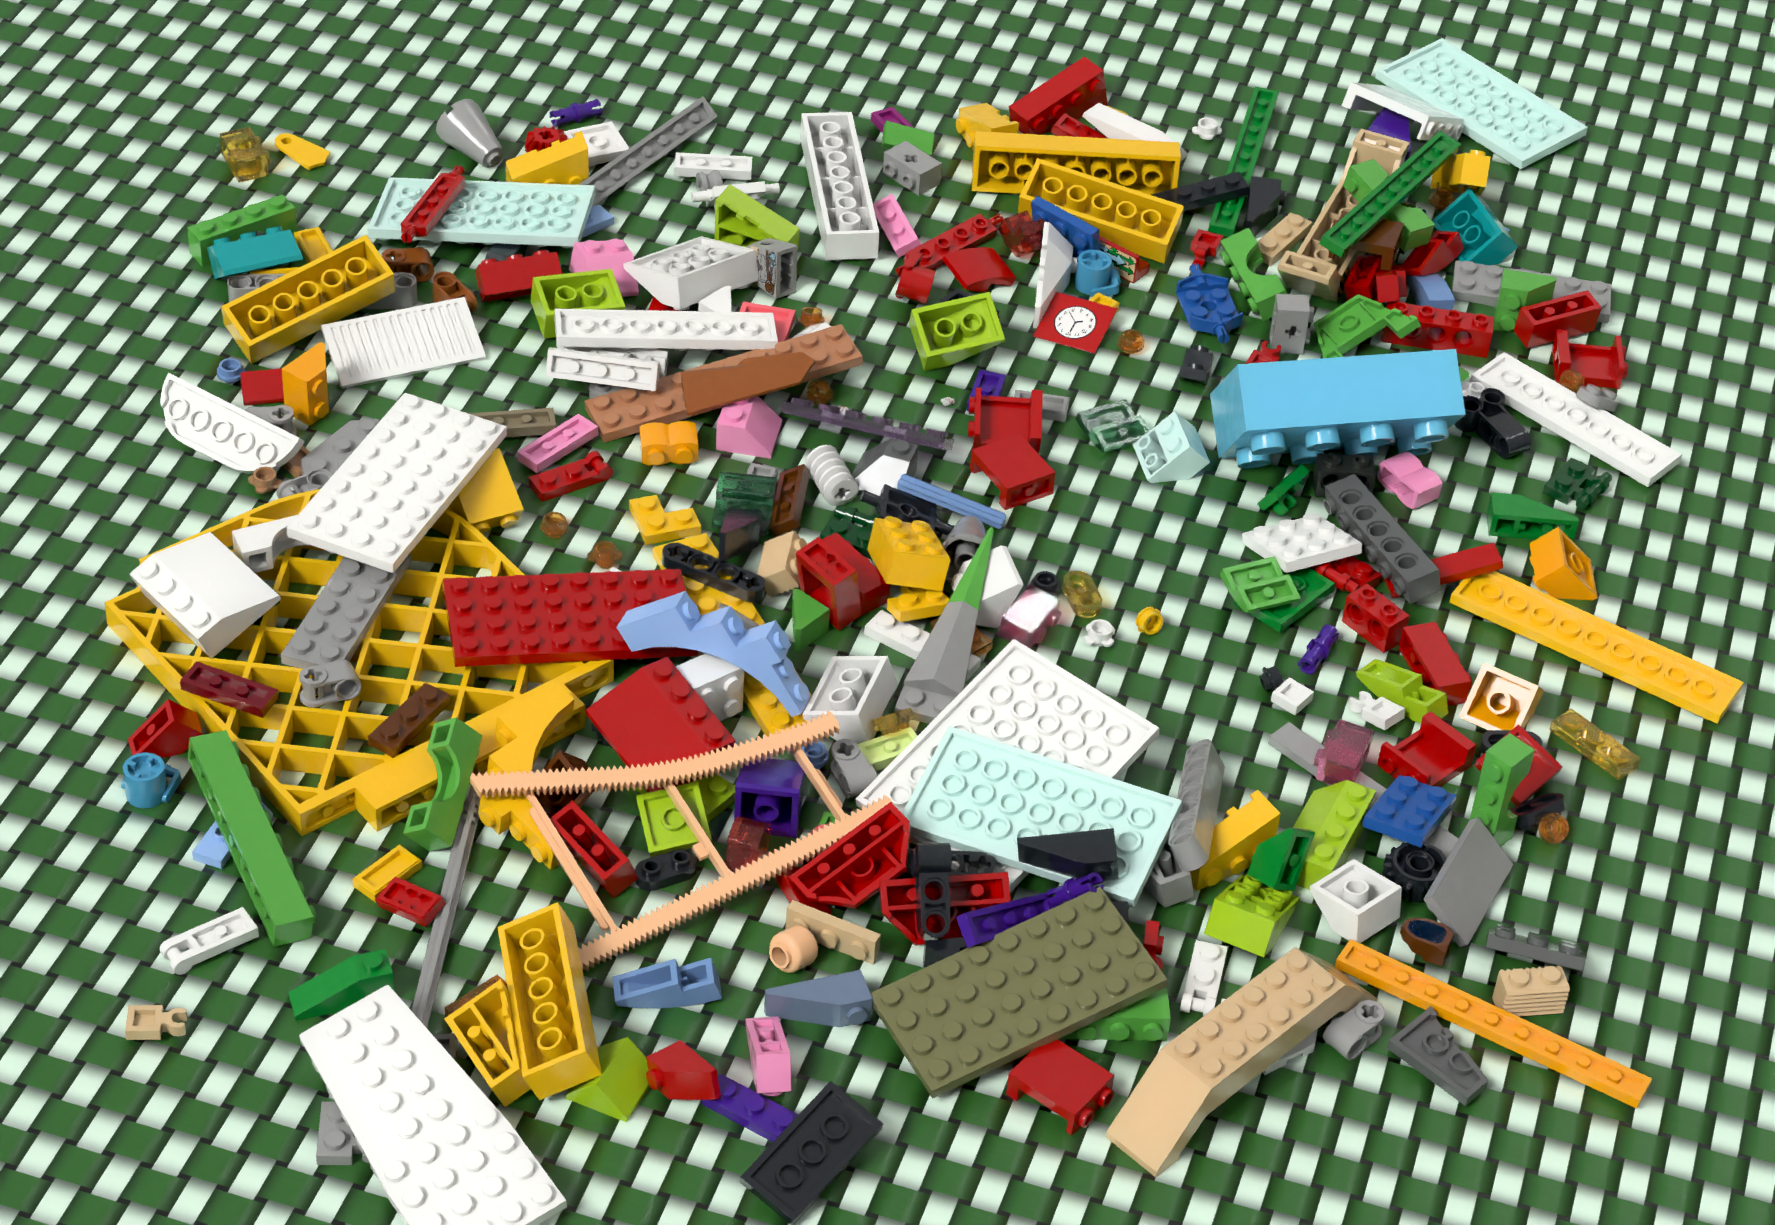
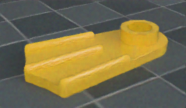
(302, 151)

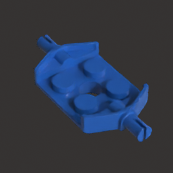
(1204, 293)

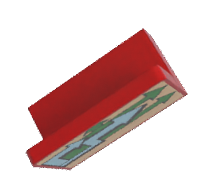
(1126, 262)

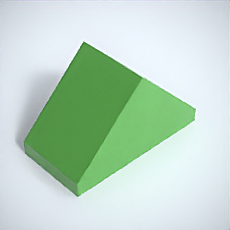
(808, 618)

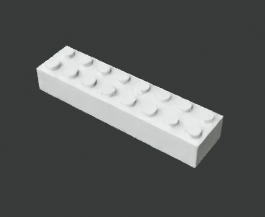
(839, 186)

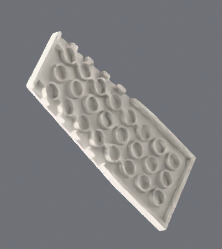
(425, 1122)

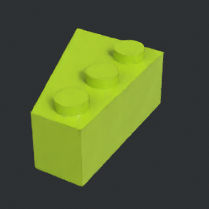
(746, 221)

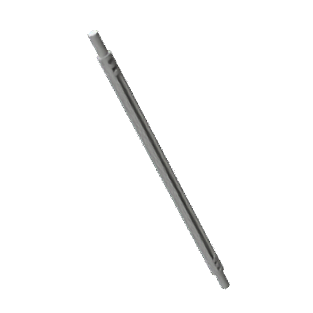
(444, 920)

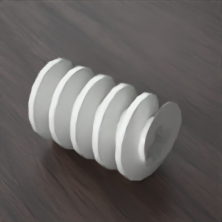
(831, 475)

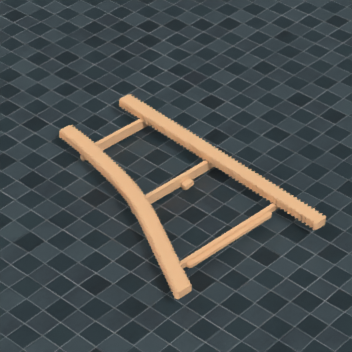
(729, 883)

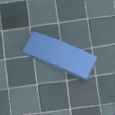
(1431, 291)
(668, 985)

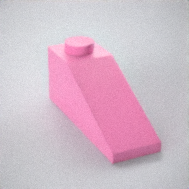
(769, 1055)

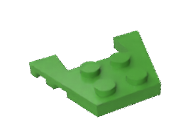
(1357, 321)

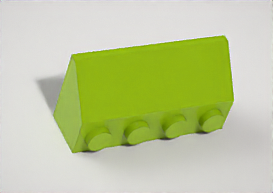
(1337, 819)

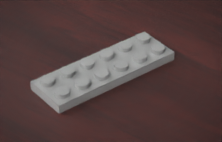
(1481, 285)
(342, 614)

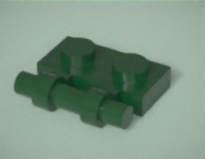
(1570, 480)
(856, 535)

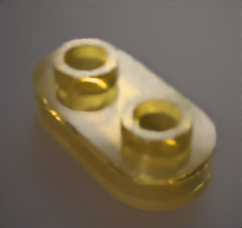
(1082, 594)
(893, 722)

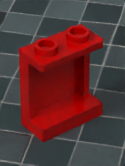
(1597, 364)
(1005, 416)
(1014, 470)
(1430, 754)
(1063, 1083)

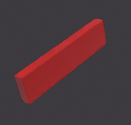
(1462, 565)

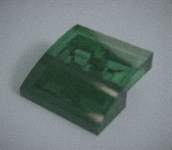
(1112, 425)
(744, 492)

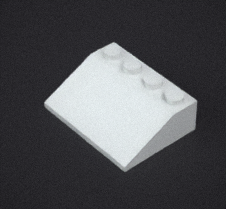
(694, 270)
(205, 591)

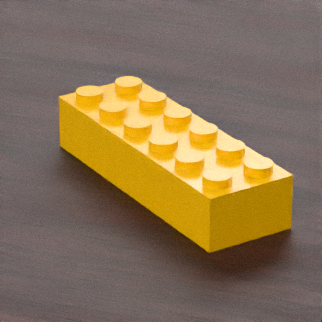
(1120, 213)
(308, 298)
(549, 1001)

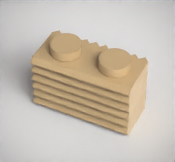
(779, 563)
(1531, 991)

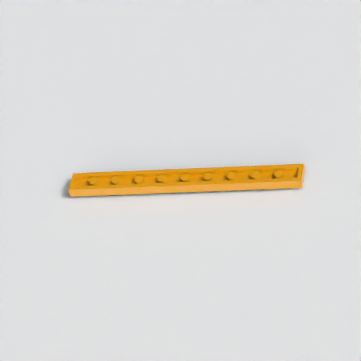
(1494, 1023)

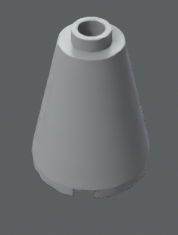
(470, 133)
(963, 543)

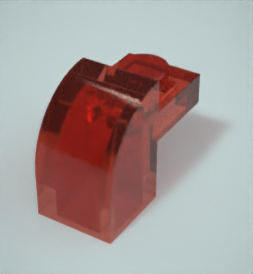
(1022, 234)
(746, 842)

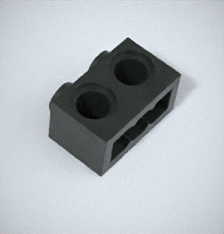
(1335, 467)

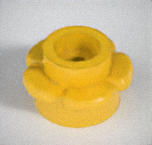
(1149, 620)

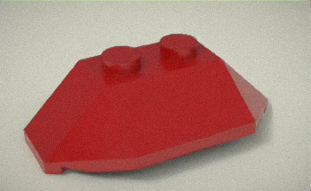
(856, 863)
(965, 893)

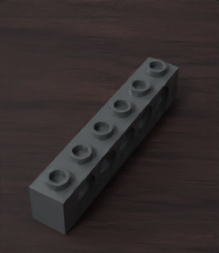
(1382, 539)

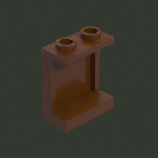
(1381, 240)

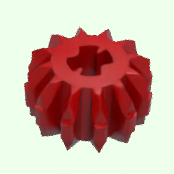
(542, 138)

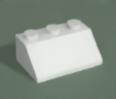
(855, 693)

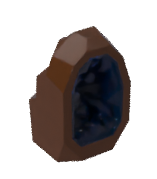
(1428, 939)

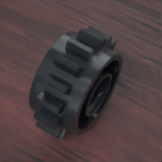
(1413, 869)

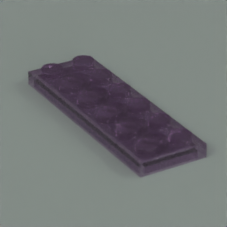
(858, 421)

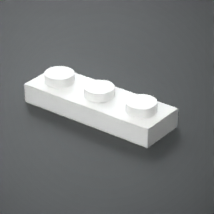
(729, 166)

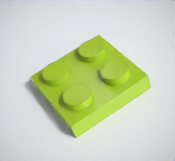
(663, 823)

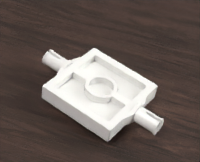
(754, 190)

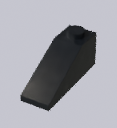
(1263, 202)
(740, 532)
(1072, 853)

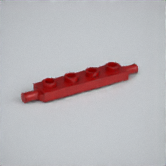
(433, 204)
(963, 236)

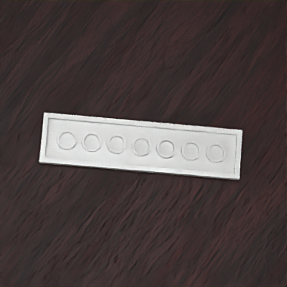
(664, 329)
(1577, 421)

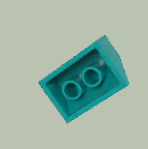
(1480, 230)
(253, 252)

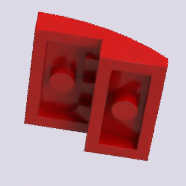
(978, 268)

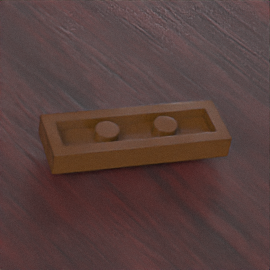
(789, 500)
(409, 720)

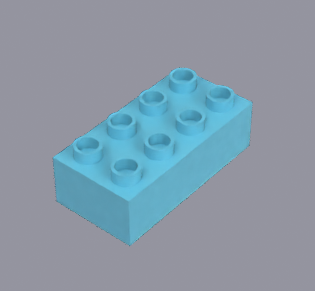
(1336, 406)

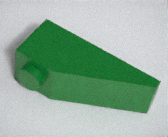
(1526, 519)
(342, 985)

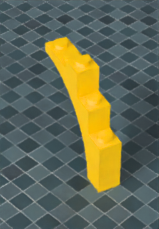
(522, 734)

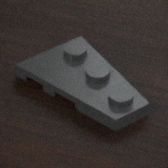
(1437, 1057)

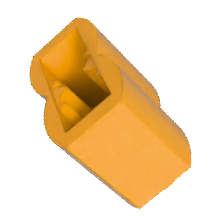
(669, 443)

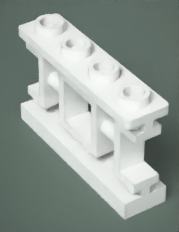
(609, 366)

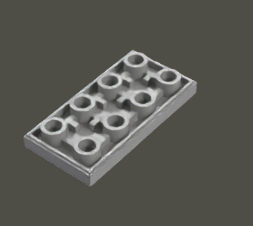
(1468, 881)

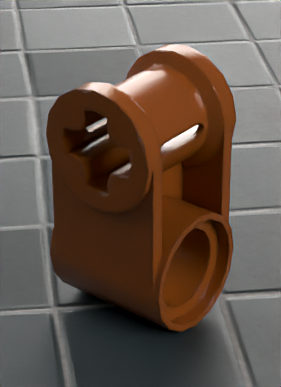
(409, 261)
(448, 287)

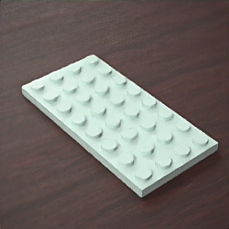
(1493, 107)
(491, 212)
(992, 793)

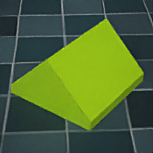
(621, 1083)

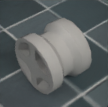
(708, 181)

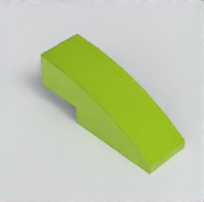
(1404, 689)

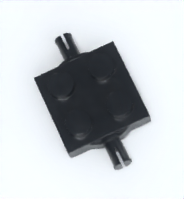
(905, 507)

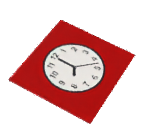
(1075, 322)

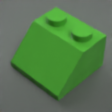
(1517, 291)

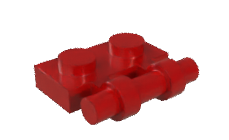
(1349, 573)

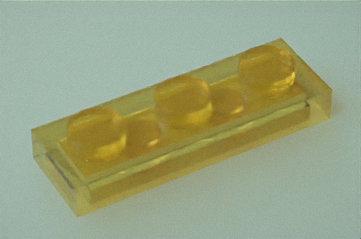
(1595, 744)

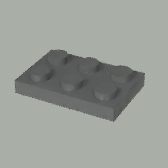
(1536, 947)

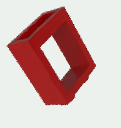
(829, 584)

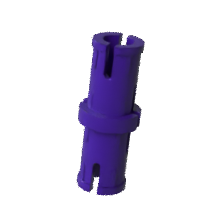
(575, 112)
(1318, 649)
(1073, 888)

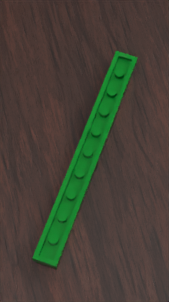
(1245, 157)
(1389, 194)

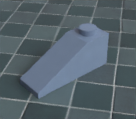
(827, 1000)

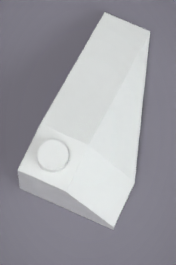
(1120, 126)
(1054, 269)

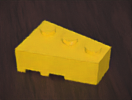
(982, 118)
(557, 164)
(1463, 172)
(1236, 840)
(489, 1038)

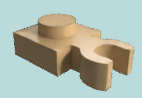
(149, 1022)

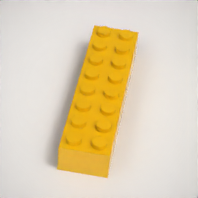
(1006, 160)

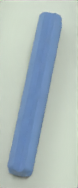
(951, 500)

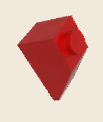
(166, 731)
(682, 1074)

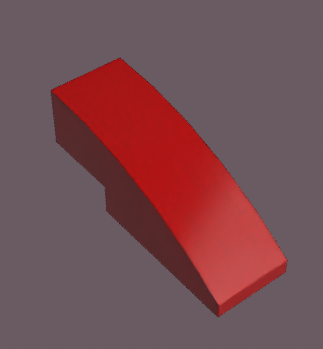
(1434, 256)
(1391, 284)

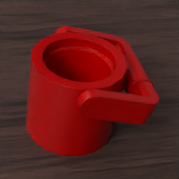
(915, 280)

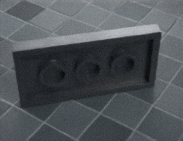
(811, 1153)

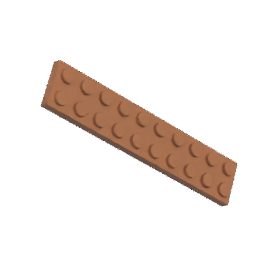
(625, 410)

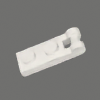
(209, 940)
(1203, 977)

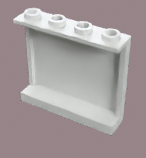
(1376, 97)

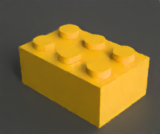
(908, 553)

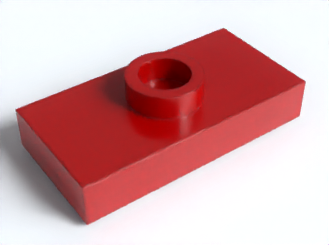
(1071, 127)
(410, 901)

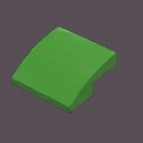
(1259, 585)

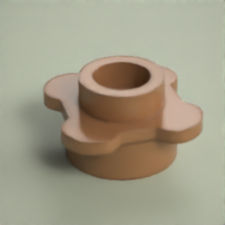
(264, 480)

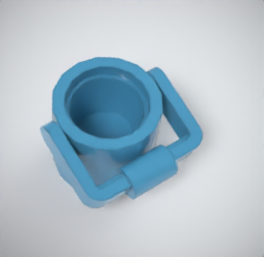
(1094, 272)
(146, 780)

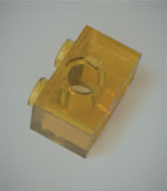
(244, 154)

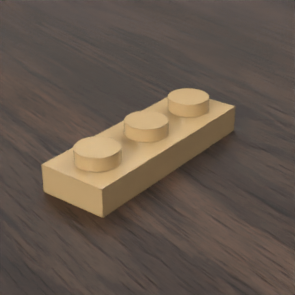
(1283, 237)
(835, 932)

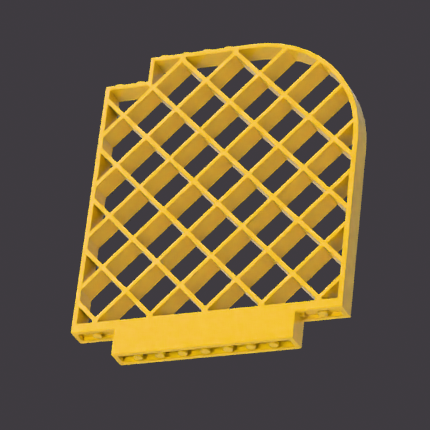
(379, 784)

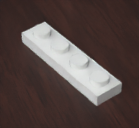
(905, 637)

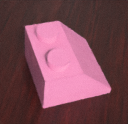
(605, 255)
(748, 428)

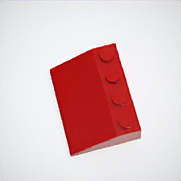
(658, 719)

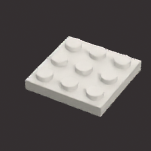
(1302, 542)

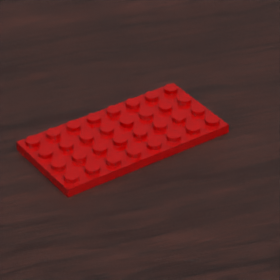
(552, 616)

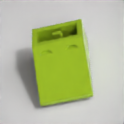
(1250, 915)

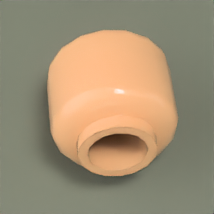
(793, 949)

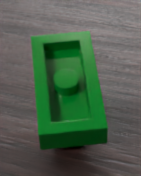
(1278, 496)

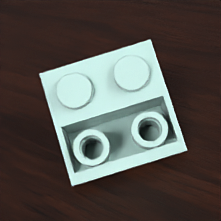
(1171, 451)

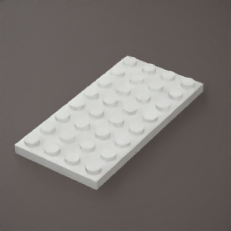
(397, 482)

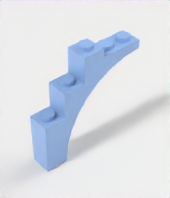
(720, 633)

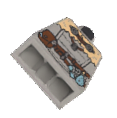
(776, 266)

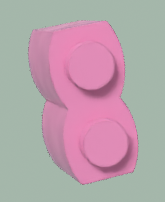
(1409, 480)

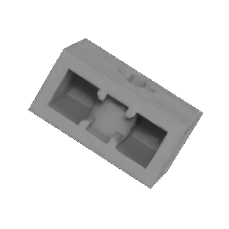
(912, 168)
(1290, 323)

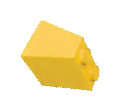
(489, 497)

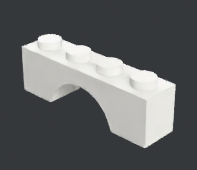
(262, 543)

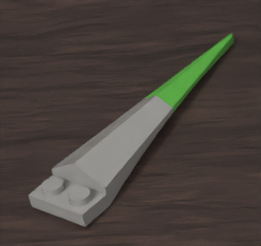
(944, 660)

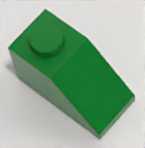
(1281, 858)

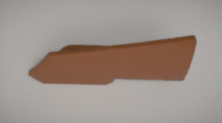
(750, 378)

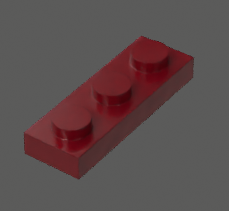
(229, 689)

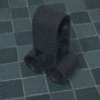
(1494, 423)
(931, 867)

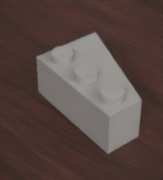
(1168, 880)

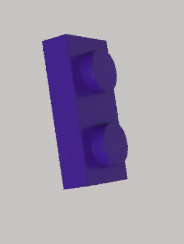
(990, 382)

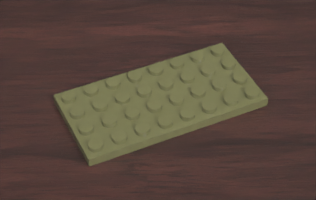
(1017, 991)

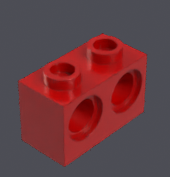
(1363, 278)
(1374, 617)

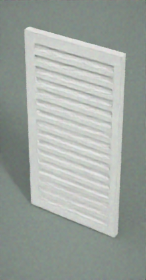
(403, 342)

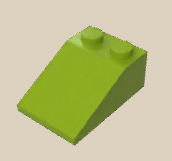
(573, 291)
(955, 330)

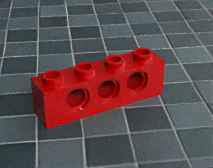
(1444, 330)

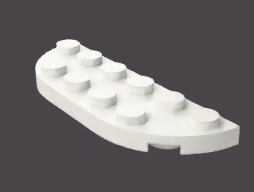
(224, 429)

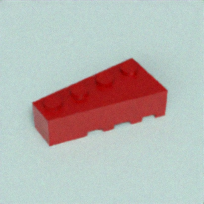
(1068, 92)

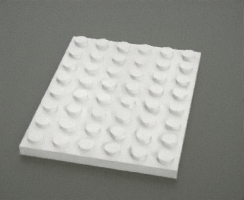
(1030, 707)

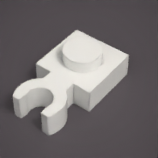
(1377, 712)

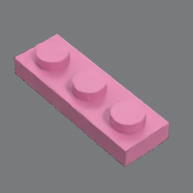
(895, 225)
(557, 443)

